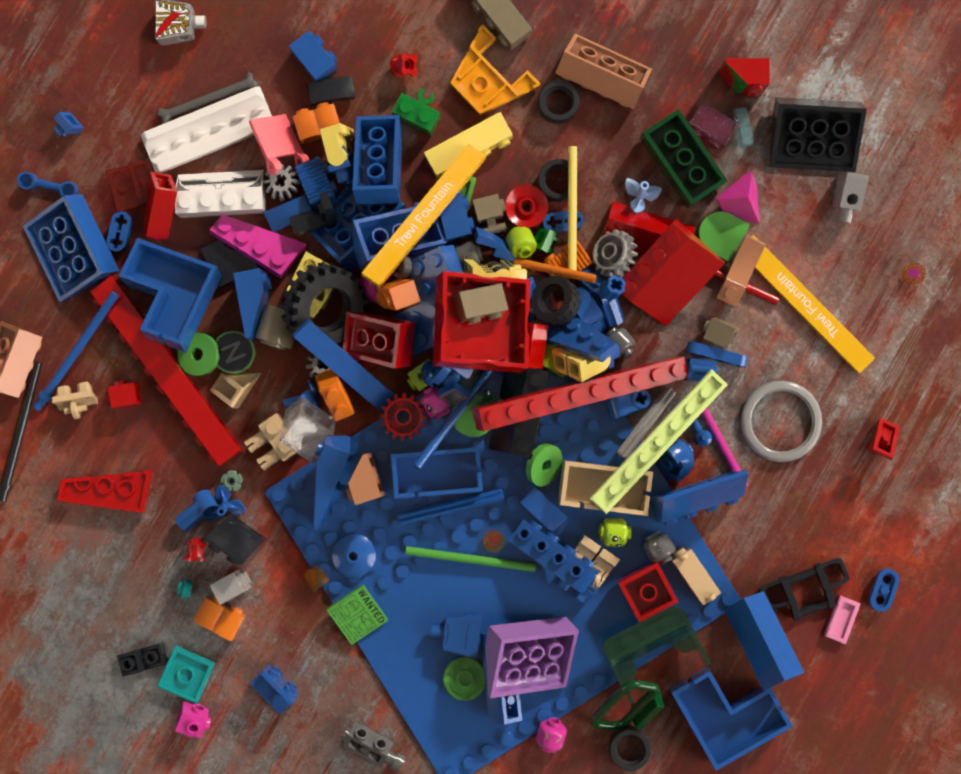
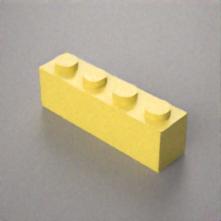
(482, 136)

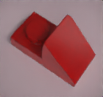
(884, 439)

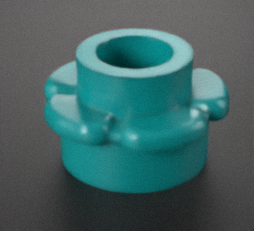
(184, 588)

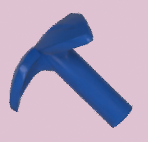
(310, 395)
(235, 506)

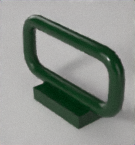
(641, 713)

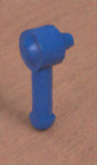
(702, 437)

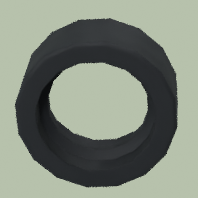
(558, 85)
(556, 163)
(629, 765)

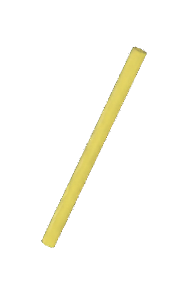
(572, 208)

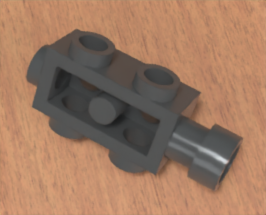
(370, 743)

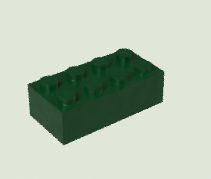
(683, 158)

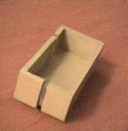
(582, 480)

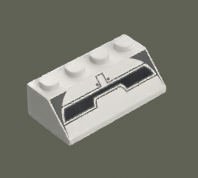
(220, 194)

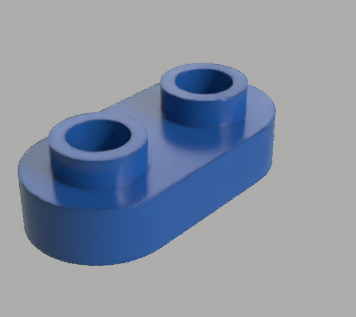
(885, 590)

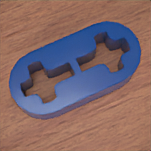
(561, 216)
(114, 231)

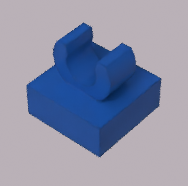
(67, 124)

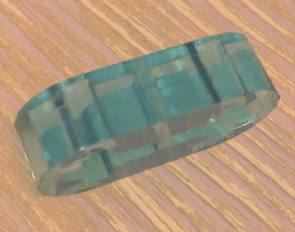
(744, 130)

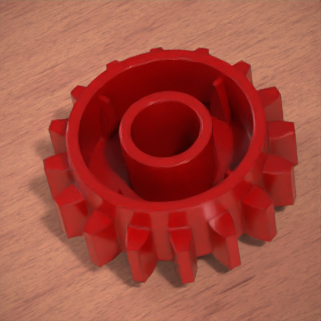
(395, 425)

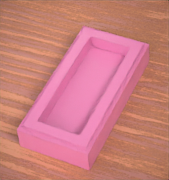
(841, 619)

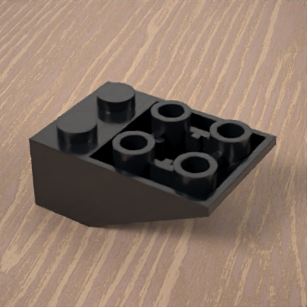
(236, 540)

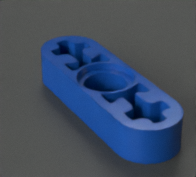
(716, 354)

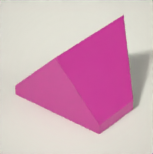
(741, 199)

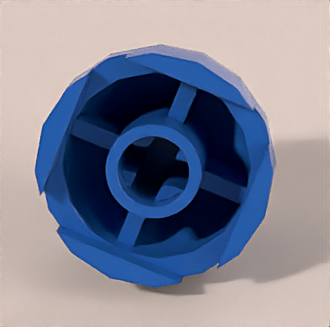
(676, 461)

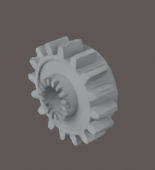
(614, 253)

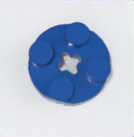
(434, 374)

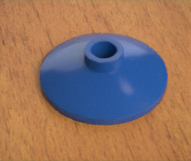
(365, 555)

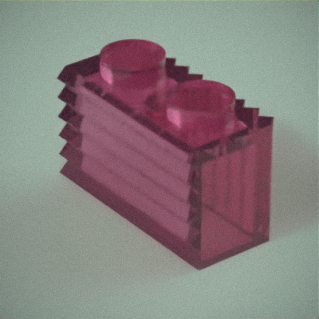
(713, 126)

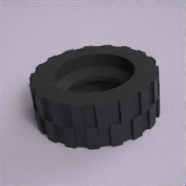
(545, 290)

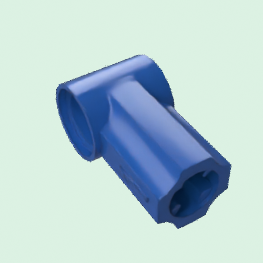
(202, 508)

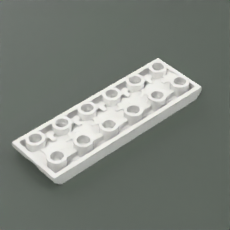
(204, 130)

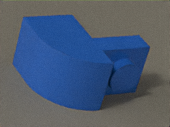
(590, 311)

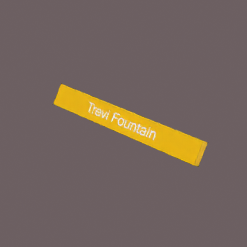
(423, 216)
(813, 311)

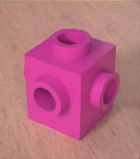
(192, 720)

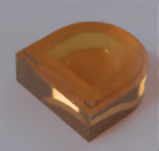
(315, 578)

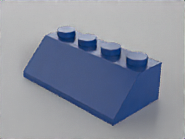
(374, 231)

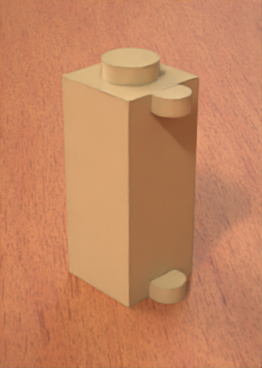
(695, 575)

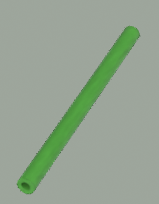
(473, 559)

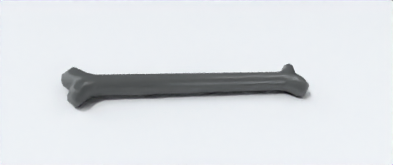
(167, 114)

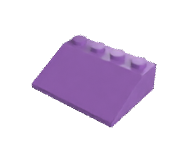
(529, 656)

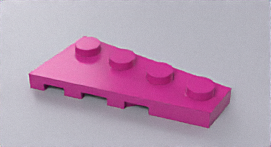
(262, 246)

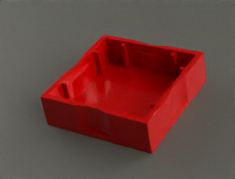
(490, 343)

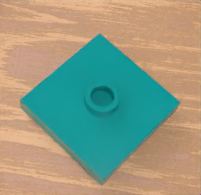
(186, 674)

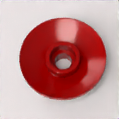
(526, 195)

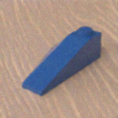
(331, 460)

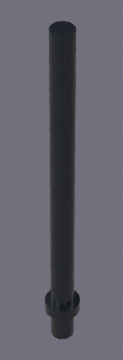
(6, 485)

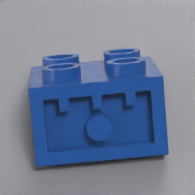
(275, 688)

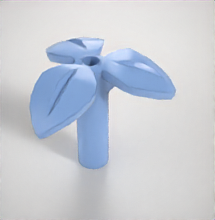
(641, 191)

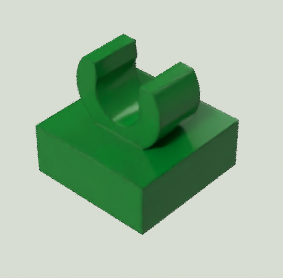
(544, 239)

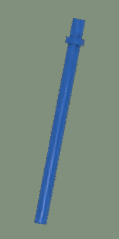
(45, 396)
(452, 419)

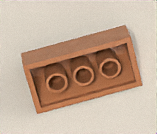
(603, 71)

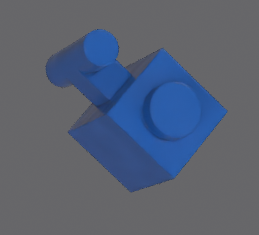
(699, 368)

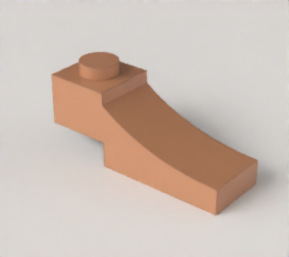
(740, 270)

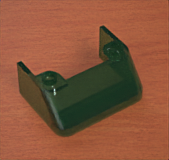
(647, 636)

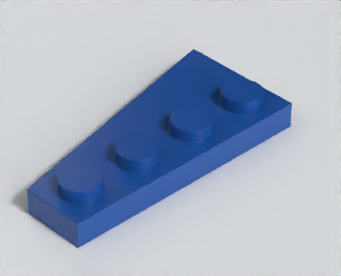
(582, 338)

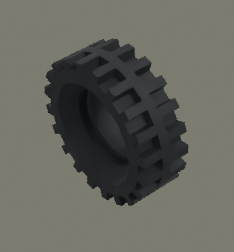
(309, 285)

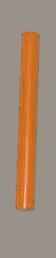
(555, 270)

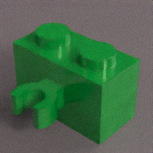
(417, 113)

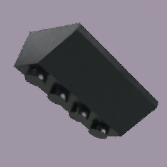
(520, 436)

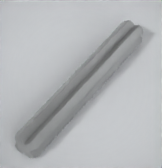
(646, 422)

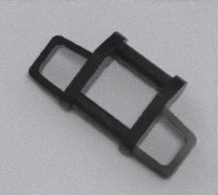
(816, 570)

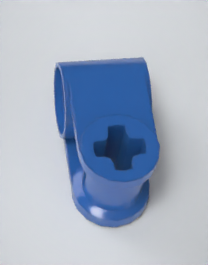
(626, 404)

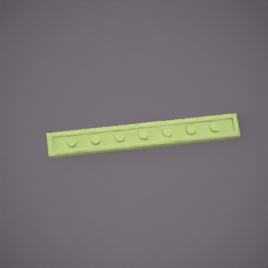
(658, 441)

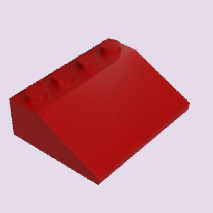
(670, 273)

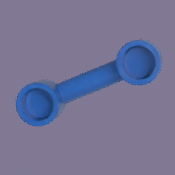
(30, 181)

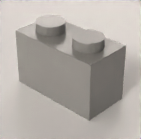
(231, 586)

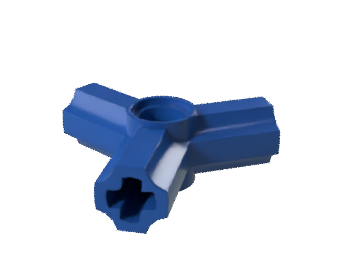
(605, 295)

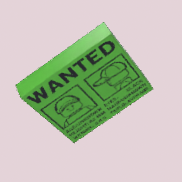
(357, 614)

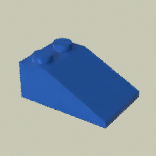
(252, 294)

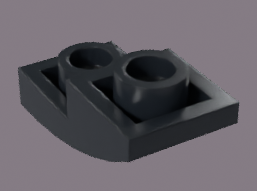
(331, 90)
(142, 659)

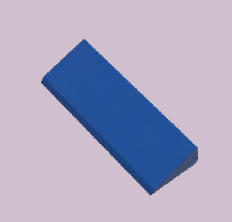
(763, 641)

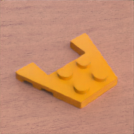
(482, 84)

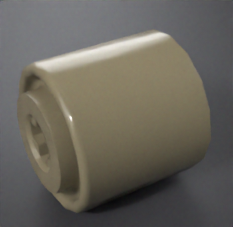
(273, 329)

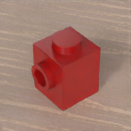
(123, 394)

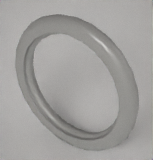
(759, 448)

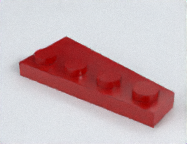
(116, 491)

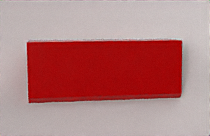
(643, 226)

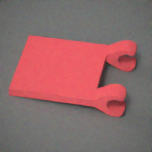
(277, 141)

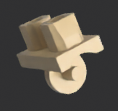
(75, 402)

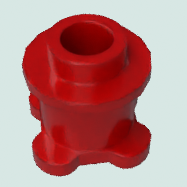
(403, 65)
(195, 550)

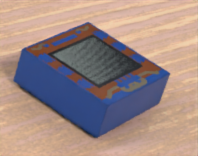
(453, 393)

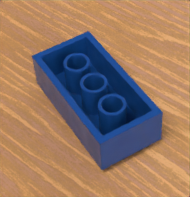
(377, 159)

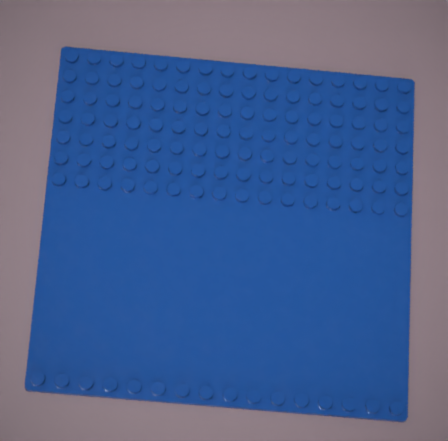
(425, 590)

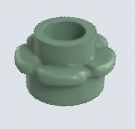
(225, 479)

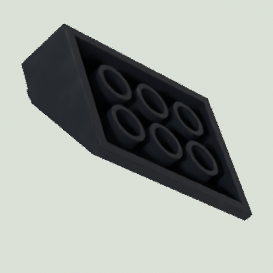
(816, 134)

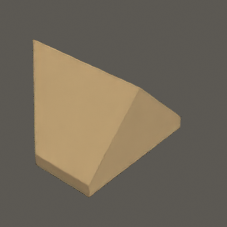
(234, 387)

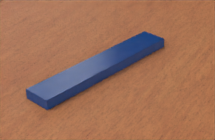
(343, 365)

